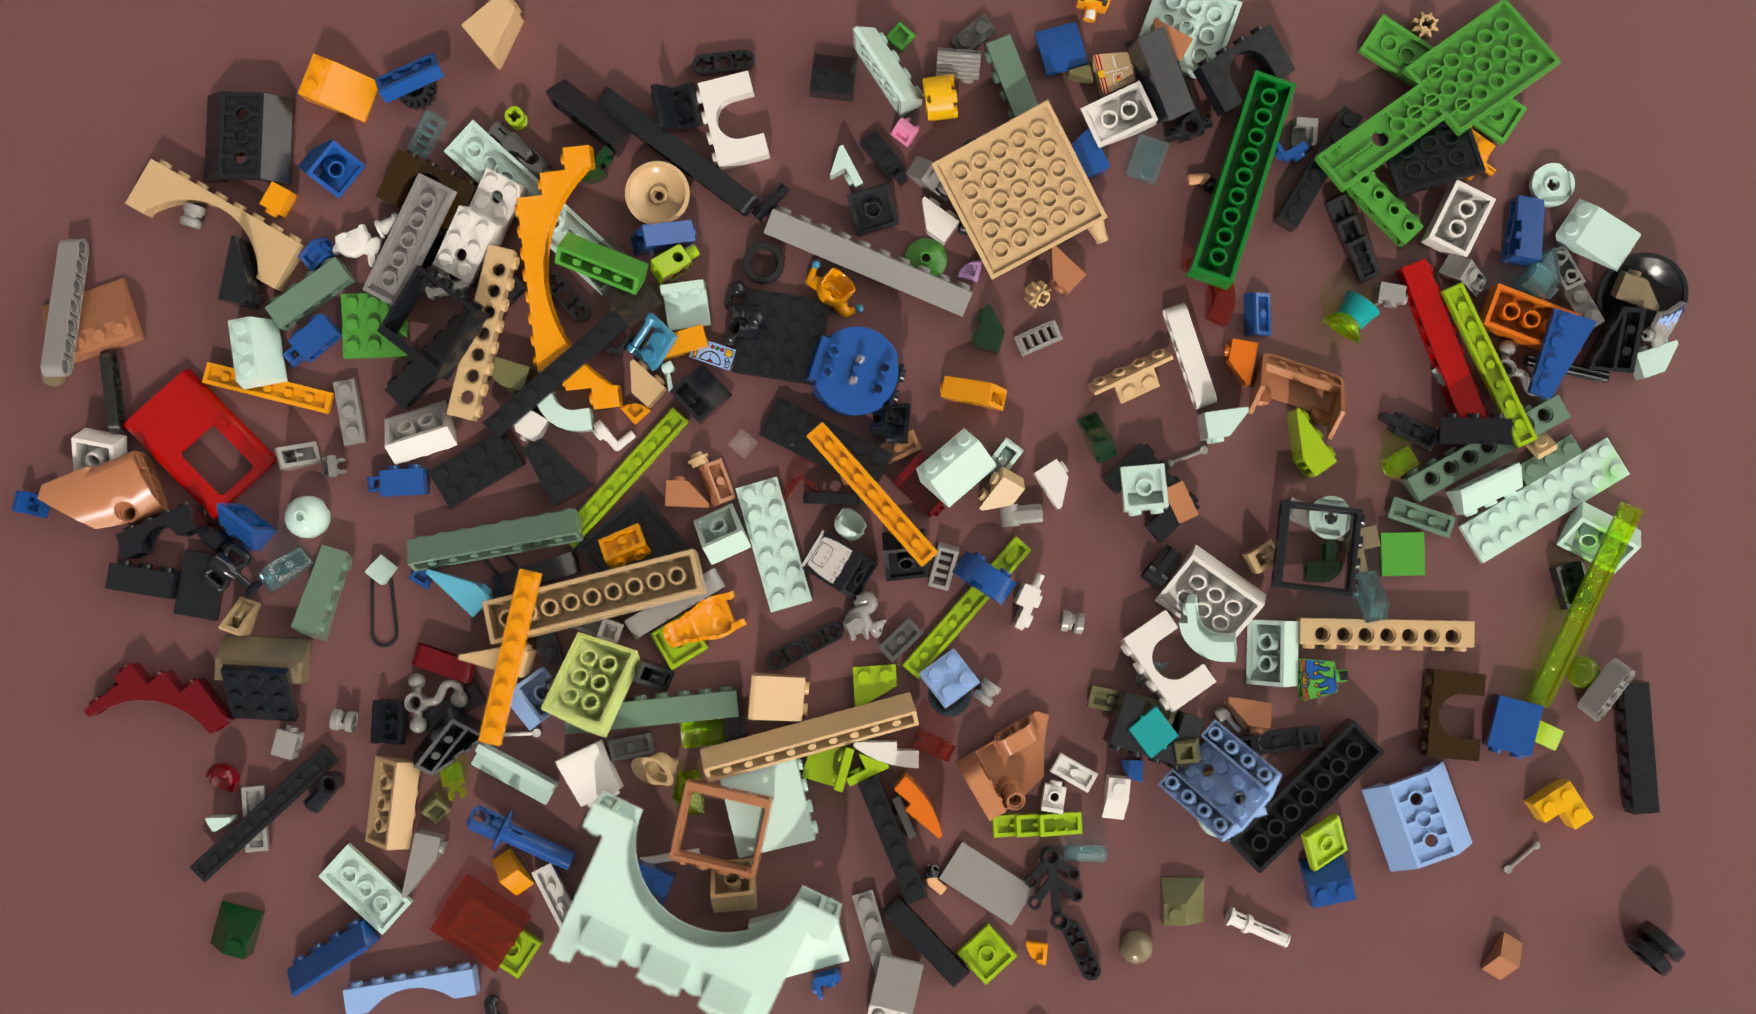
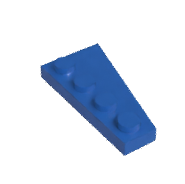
(1559, 348)

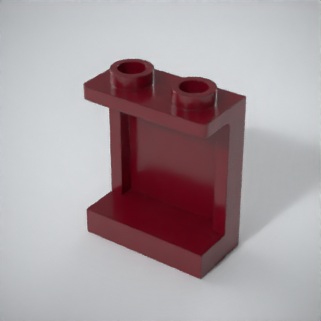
(910, 485)

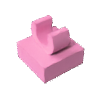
(905, 131)

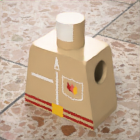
(1112, 72)

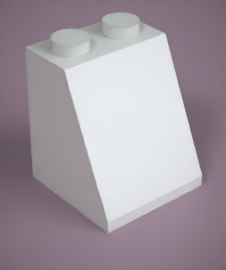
(590, 773)

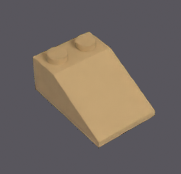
(489, 657)

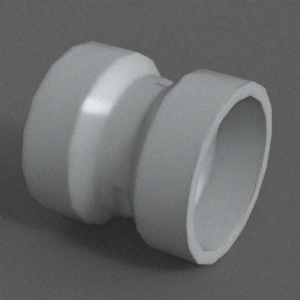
(192, 215)
(1072, 622)
(987, 691)
(343, 720)

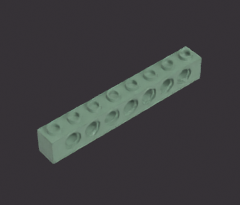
(1419, 489)

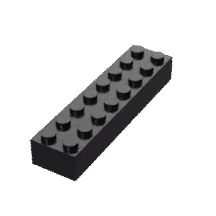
(1307, 794)

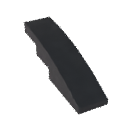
(1351, 238)

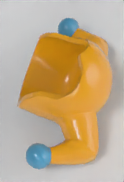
(833, 289)

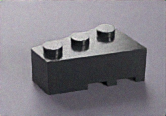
(1475, 429)

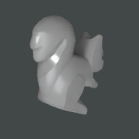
(859, 620)

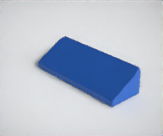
(409, 77)

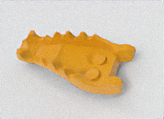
(706, 621)

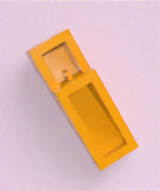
(687, 341)

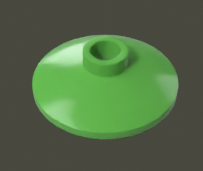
(929, 247)

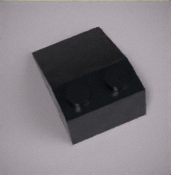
(239, 278)

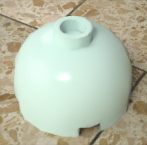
(307, 516)

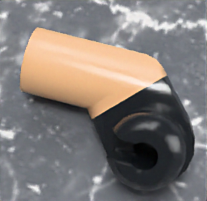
(1205, 180)
(932, 878)

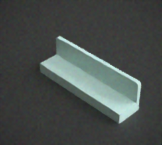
(514, 772)

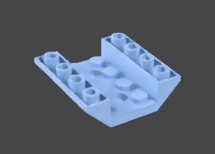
(1235, 771)
(1405, 825)

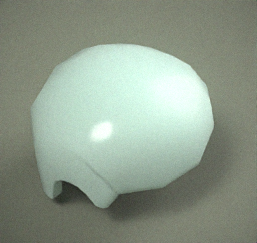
(849, 524)

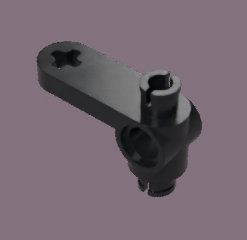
(1180, 134)

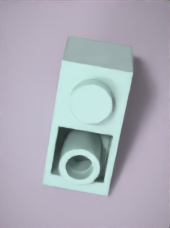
(1654, 360)

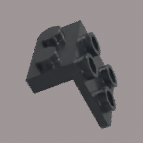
(676, 107)

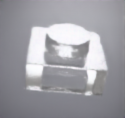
(743, 443)

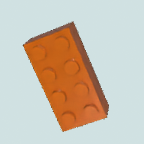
(1517, 315)

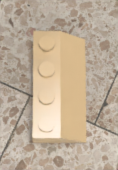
(392, 803)

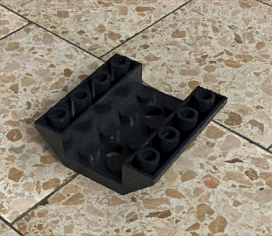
(262, 135)

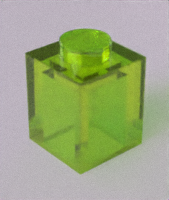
(1399, 462)

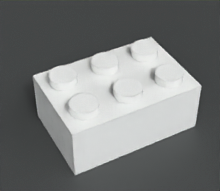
(1458, 220)

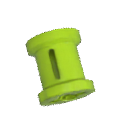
(520, 122)

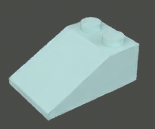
(1597, 235)

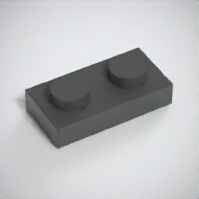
(974, 34)
(900, 639)
(631, 746)

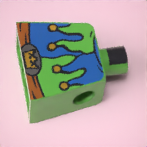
(1318, 678)

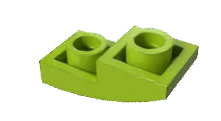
(1548, 735)

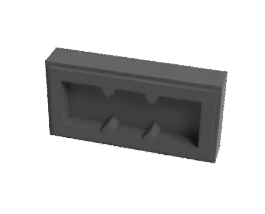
(903, 817)

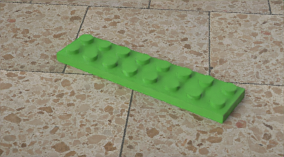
(1396, 48)

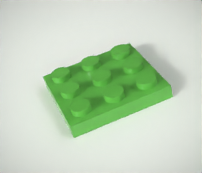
(360, 321)

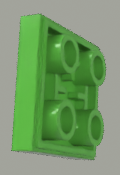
(1402, 554)

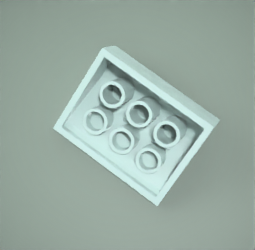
(886, 70)
(813, 953)

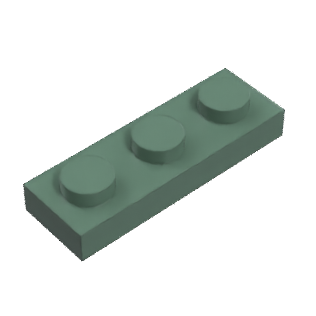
(1534, 469)
(1420, 517)

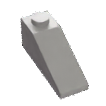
(425, 852)

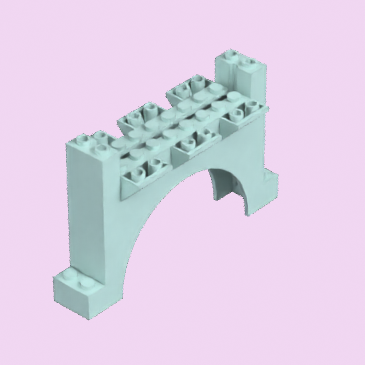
(622, 920)

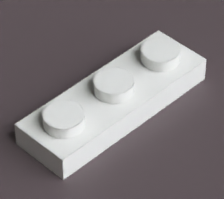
(553, 891)

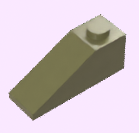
(508, 373)

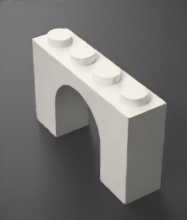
(716, 95)
(1140, 647)

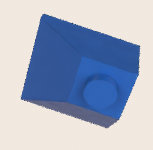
(332, 167)

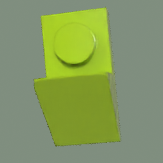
(871, 768)

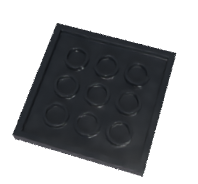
(1434, 160)
(784, 339)
(657, 531)

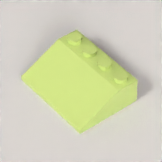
(592, 683)

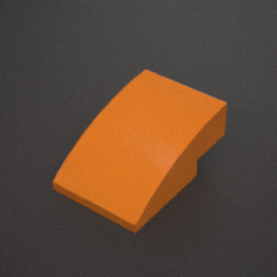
(918, 803)

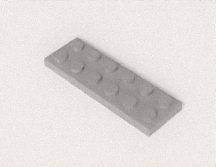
(409, 238)

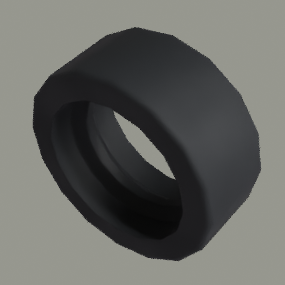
(763, 246)

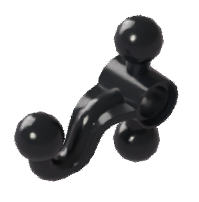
(743, 323)

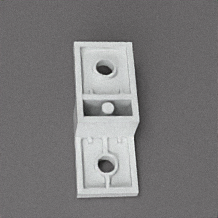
(479, 225)

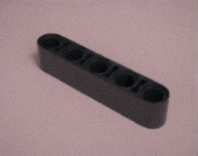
(926, 941)

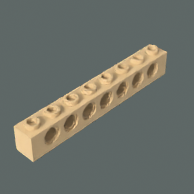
(494, 258)
(1462, 631)

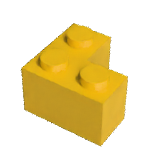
(1562, 800)

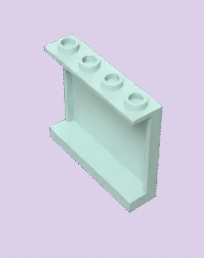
(790, 813)

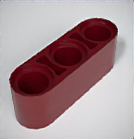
(442, 663)

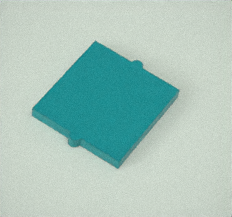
(1153, 732)

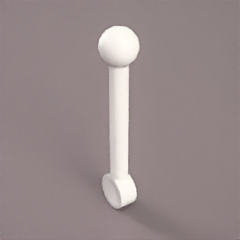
(536, 733)

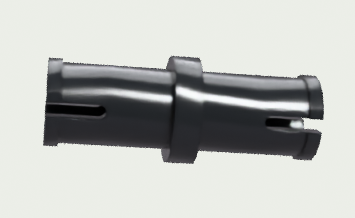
(770, 201)

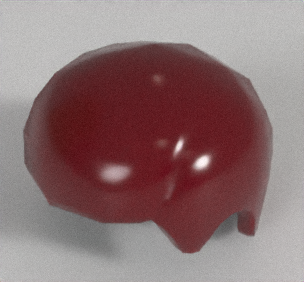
(224, 776)

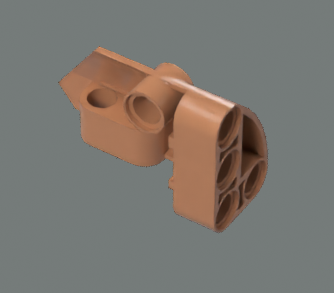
(108, 492)
(1007, 765)

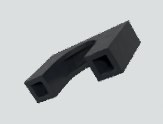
(1215, 73)
(1164, 523)
(1127, 712)

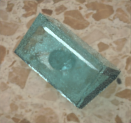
(1084, 853)

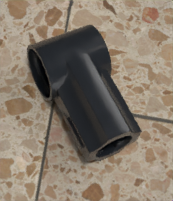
(1158, 571)
(324, 792)

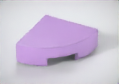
(970, 271)

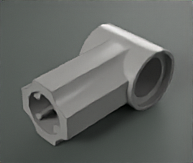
(1015, 515)

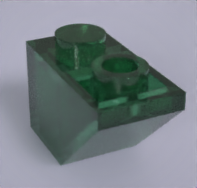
(990, 331)
(1097, 437)

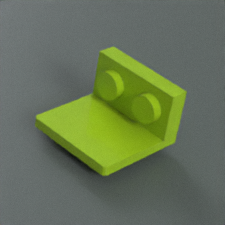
(830, 766)

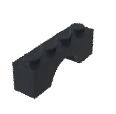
(140, 539)

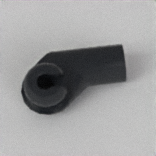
(490, 1004)

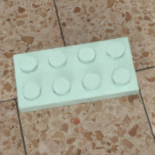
(365, 888)

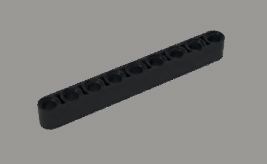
(677, 152)

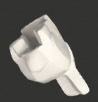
(357, 243)

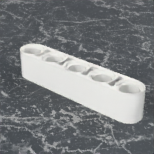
(1189, 356)

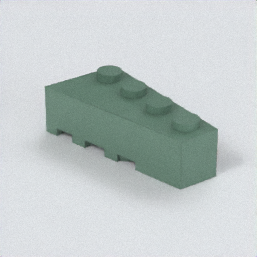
(322, 593)

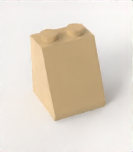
(495, 29)
(778, 697)

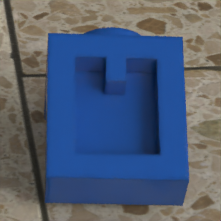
(316, 252)
(825, 978)

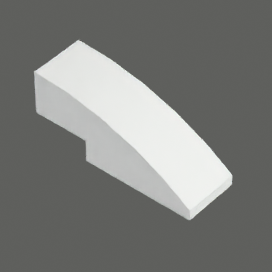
(887, 752)

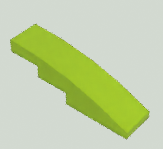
(1037, 824)

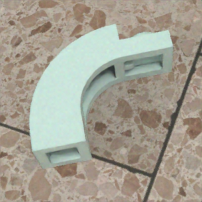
(571, 420)
(1207, 643)

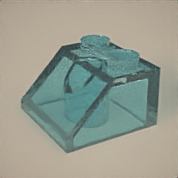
(1541, 277)

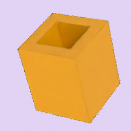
(278, 200)

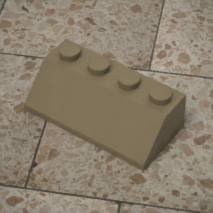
(267, 652)

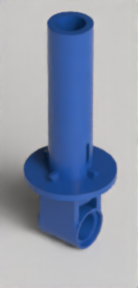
(502, 830)

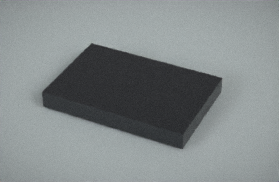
(193, 595)

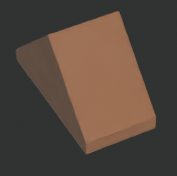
(1503, 956)

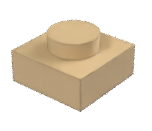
(1542, 446)

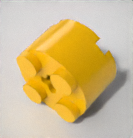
(940, 97)

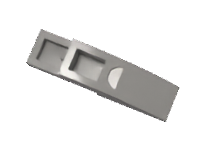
(1572, 289)

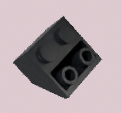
(701, 393)

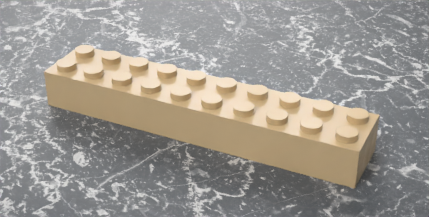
(604, 595)

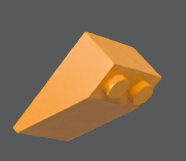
(338, 88)

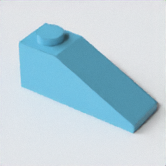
(464, 591)

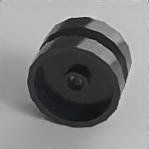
(1654, 948)

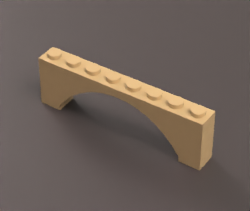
(163, 188)

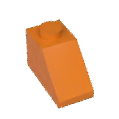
(1241, 359)

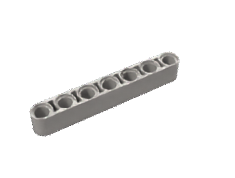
(65, 308)

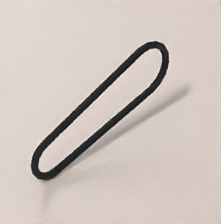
(372, 613)

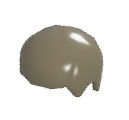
(1136, 947)

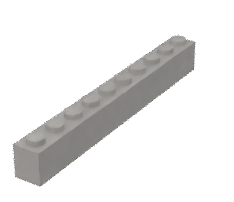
(868, 261)

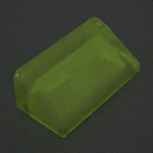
(702, 733)

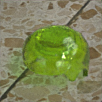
(1583, 671)

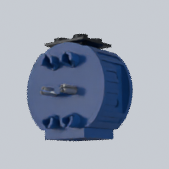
(855, 371)

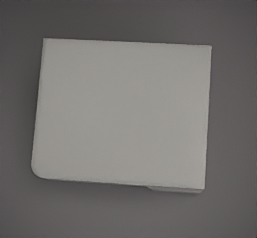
(1304, 130)

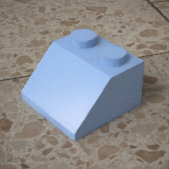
(529, 698)

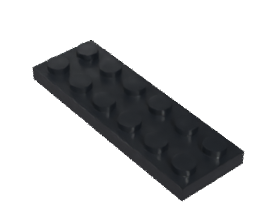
(790, 424)

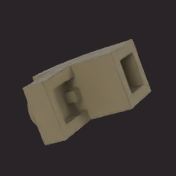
(1370, 540)

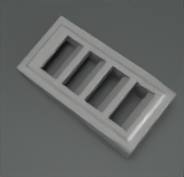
(1055, 330)
(936, 564)

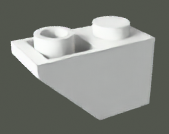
(938, 223)

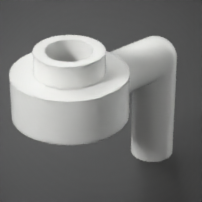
(603, 432)

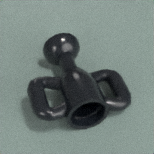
(230, 570)

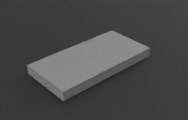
(986, 883)

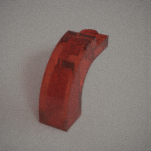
(1222, 302)

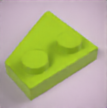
(873, 682)

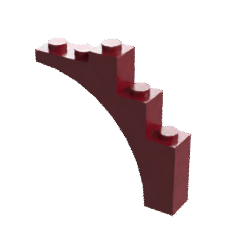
(193, 697)

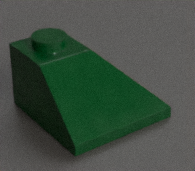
(236, 930)

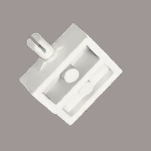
(1028, 597)

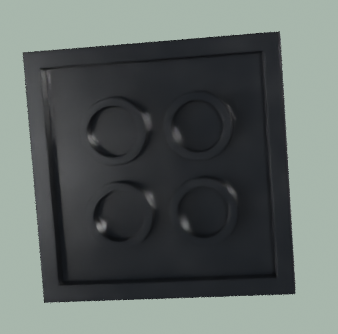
(259, 692)

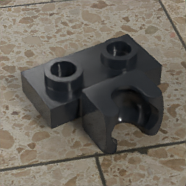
(893, 424)

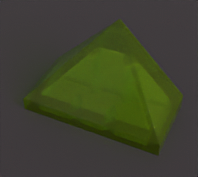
(697, 802)

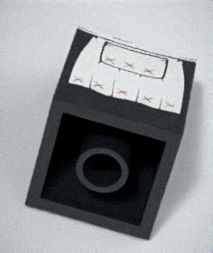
(838, 565)

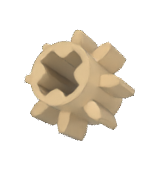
(1427, 20)
(1037, 294)

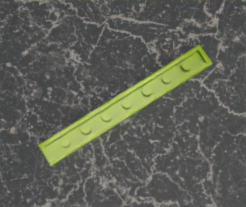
(1488, 362)
(630, 470)
(962, 612)

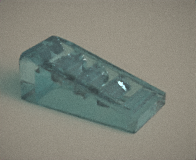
(438, 131)

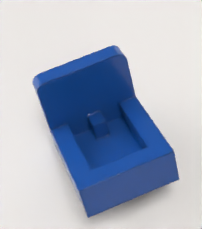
(1295, 153)
(28, 503)

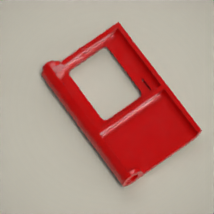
(180, 417)

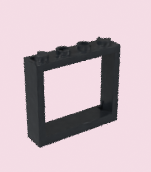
(403, 306)
(1355, 543)

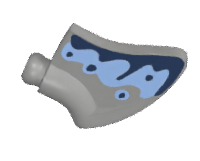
(1663, 325)

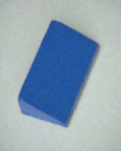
(1257, 314)

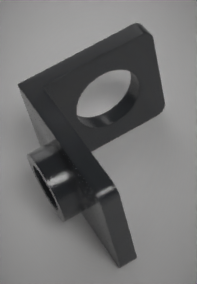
(609, 349)

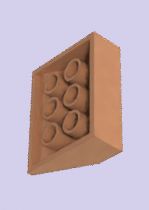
(105, 320)

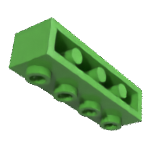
(1385, 209)
(601, 263)

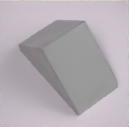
(297, 456)

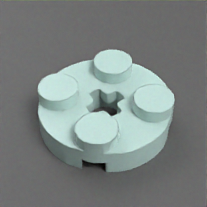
(1559, 175)
(1319, 524)

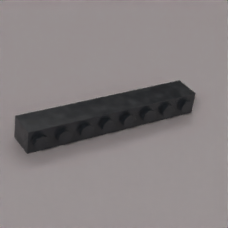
(416, 380)

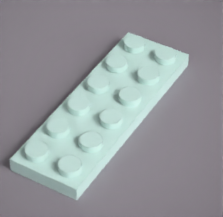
(773, 544)

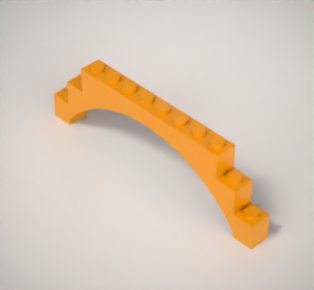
(536, 228)

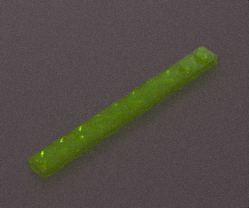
(1585, 604)

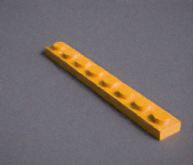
(872, 494)
(510, 657)

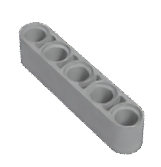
(653, 617)

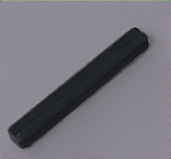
(1574, 370)

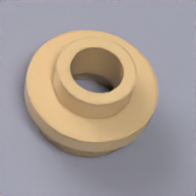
(698, 459)

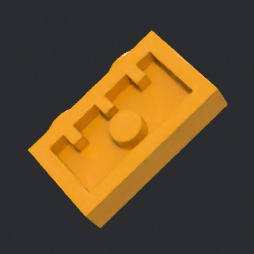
(624, 546)

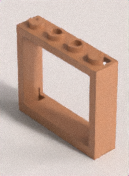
(703, 861)

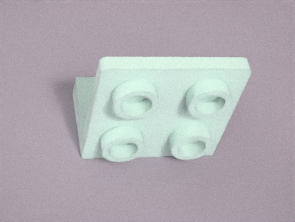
(686, 304)

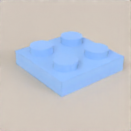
(949, 678)

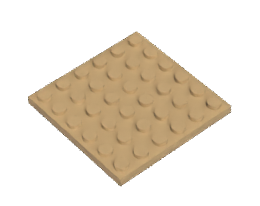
(1019, 189)

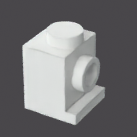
(1049, 805)

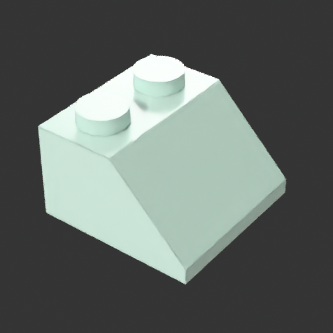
(1219, 424)
(721, 534)

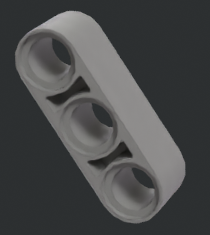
(1606, 689)

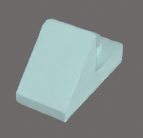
(844, 164)
(1006, 455)

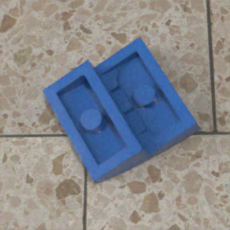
(1060, 48)

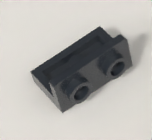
(1567, 580)
(388, 722)

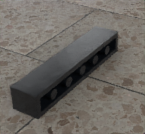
(1313, 176)
(1637, 749)
(893, 839)

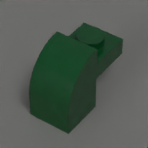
(602, 160)

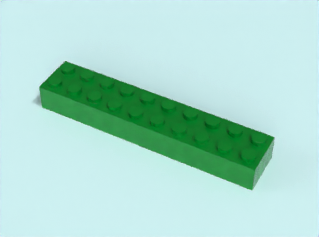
(1241, 180)

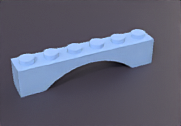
(455, 982)

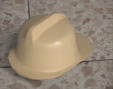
(655, 769)

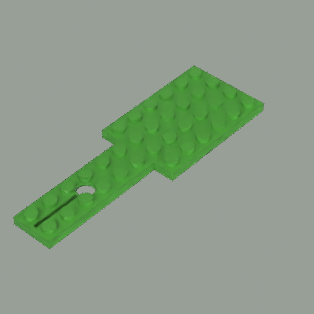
(1454, 84)

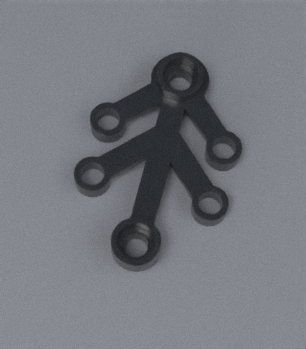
(1053, 884)

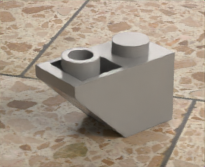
(925, 176)
(1461, 269)

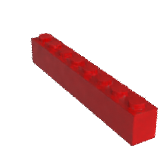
(1440, 339)

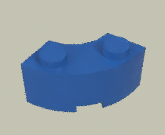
(984, 577)

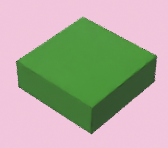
(900, 37)

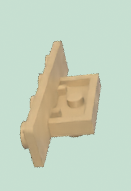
(1133, 378)

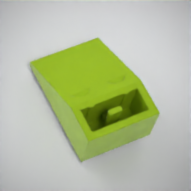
(1307, 447)

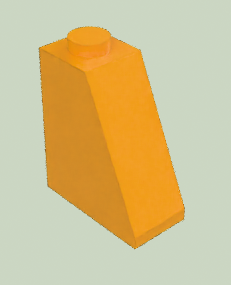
(973, 392)

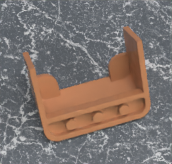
(1300, 387)

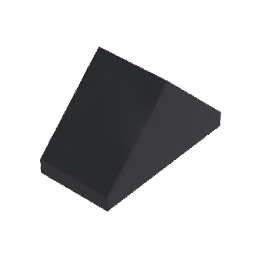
(653, 675)

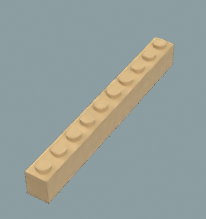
(809, 737)

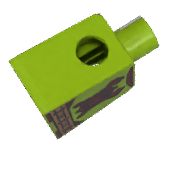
(667, 269)

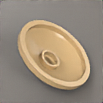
(651, 180)

